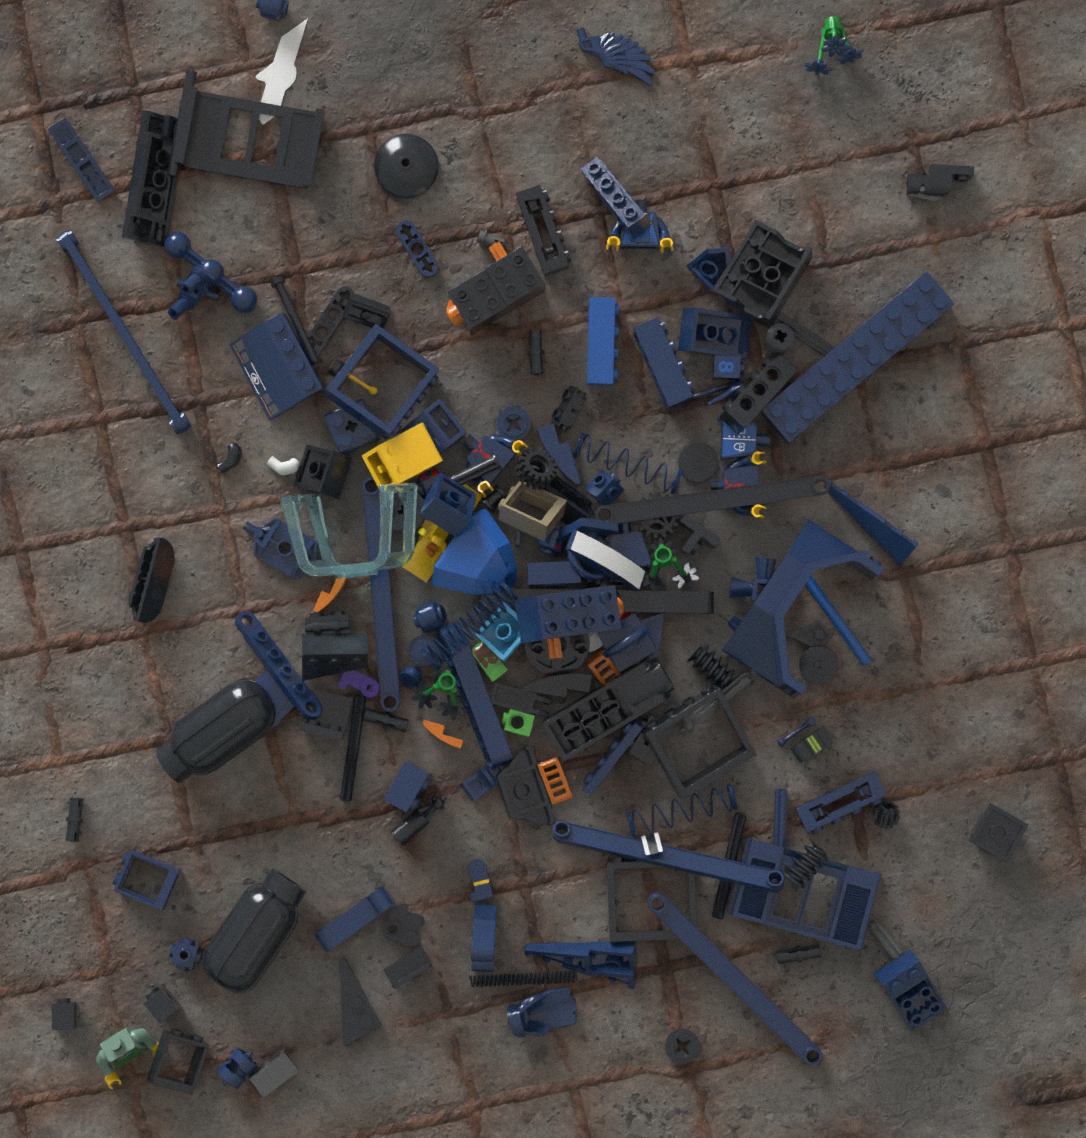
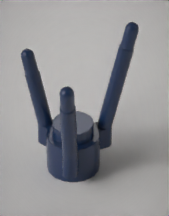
(730, 389)

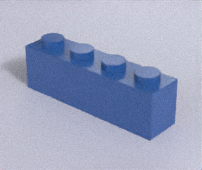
(601, 341)

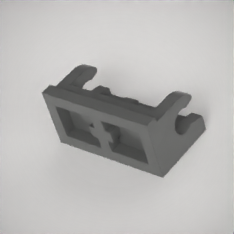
(273, 1072)

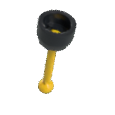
(337, 367)

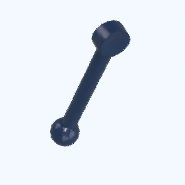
(782, 741)

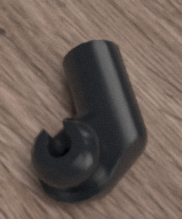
(233, 458)

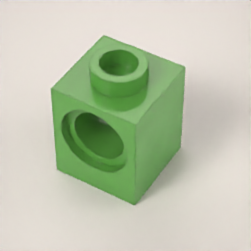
(525, 729)

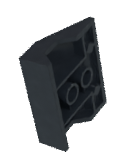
(763, 274)

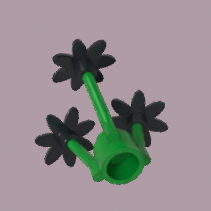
(664, 558)
(444, 683)

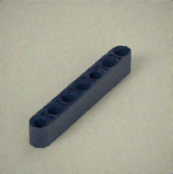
(476, 700)

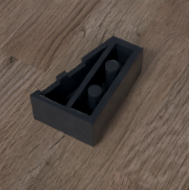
(333, 654)

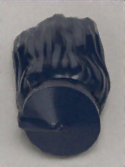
(542, 1013)

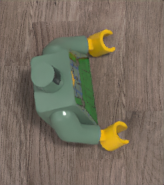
(121, 1049)

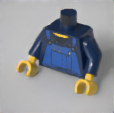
(654, 238)

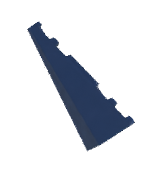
(888, 537)
(605, 959)

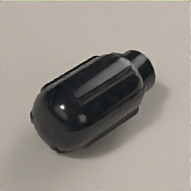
(218, 730)
(253, 933)

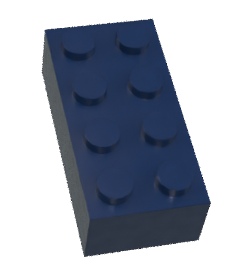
(662, 363)
(407, 787)

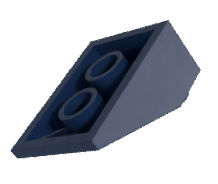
(714, 333)

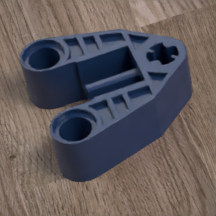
(483, 938)

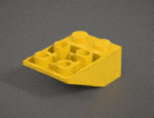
(402, 457)

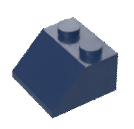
(448, 505)

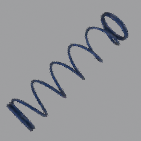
(674, 484)
(733, 803)

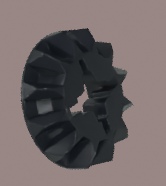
(693, 1046)

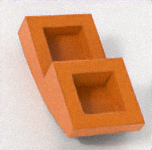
(326, 599)
(438, 730)

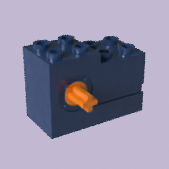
(568, 615)

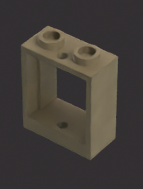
(542, 499)

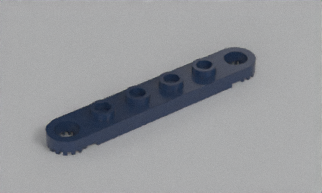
(277, 665)

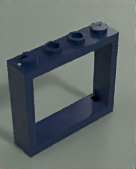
(333, 394)

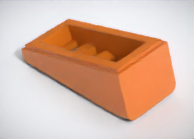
(595, 659)
(548, 763)

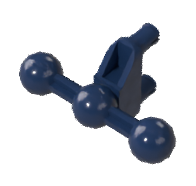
(202, 277)

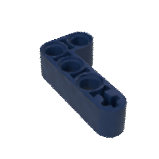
(355, 918)

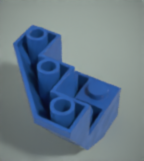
(477, 559)

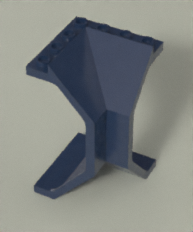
(760, 637)

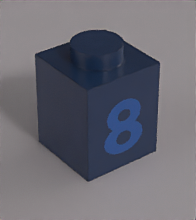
(727, 368)

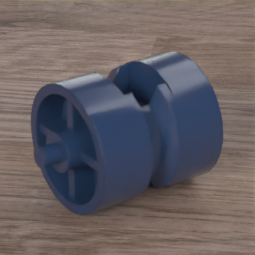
(237, 1068)

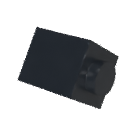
(64, 1014)

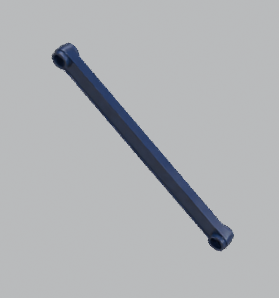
(178, 421)
(381, 604)
(670, 857)
(735, 978)

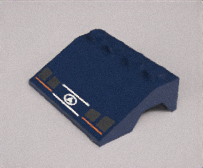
(277, 366)

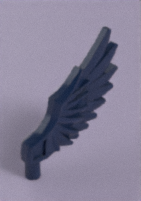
(617, 54)

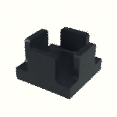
(998, 832)

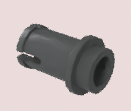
(488, 239)

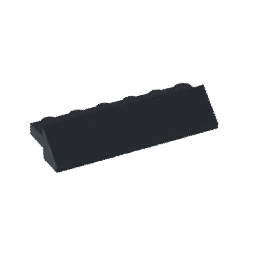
(150, 187)

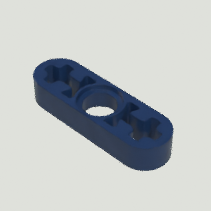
(404, 238)

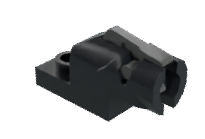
(937, 181)

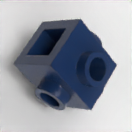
(605, 487)
(191, 948)

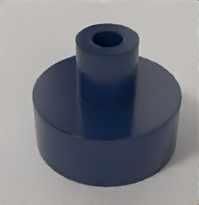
(410, 677)

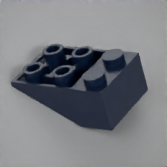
(440, 424)
(910, 990)

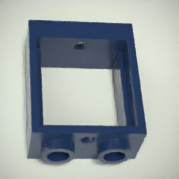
(552, 574)
(167, 887)

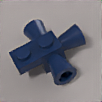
(742, 588)

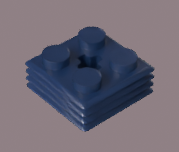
(346, 440)

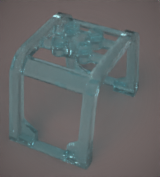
(328, 566)

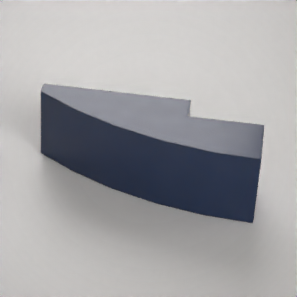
(560, 452)

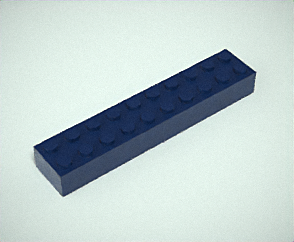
(857, 357)

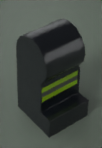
(812, 744)

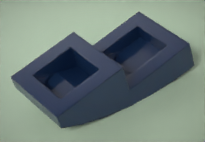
(481, 782)

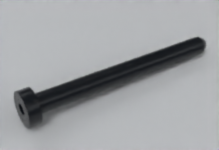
(278, 283)

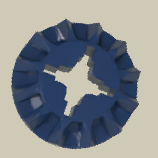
(513, 413)

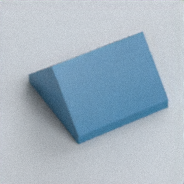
(503, 635)

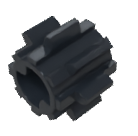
(886, 814)

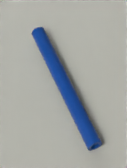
(837, 621)

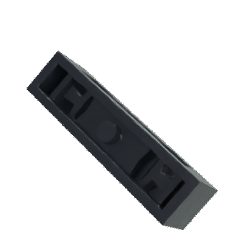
(555, 263)

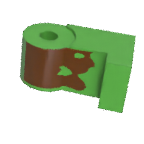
(489, 661)

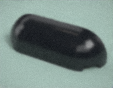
(577, 504)
(151, 580)

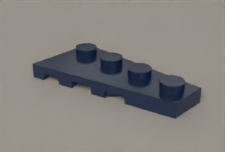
(615, 751)

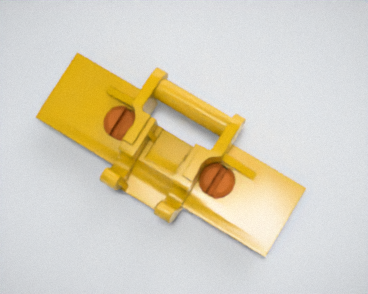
(430, 547)

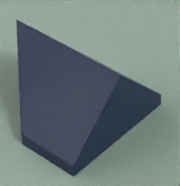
(710, 265)

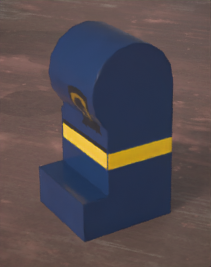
(479, 874)

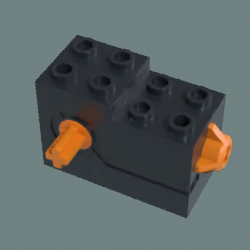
(495, 290)

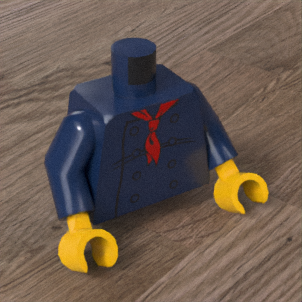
(504, 449)
(742, 473)

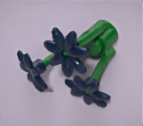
(833, 30)

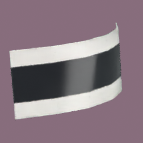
(651, 843)

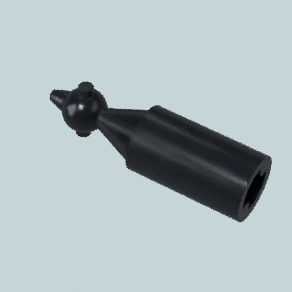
(417, 820)

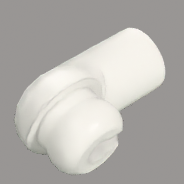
(283, 468)

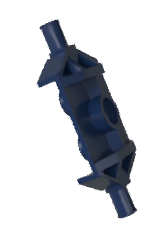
(267, 544)

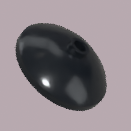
(409, 180)

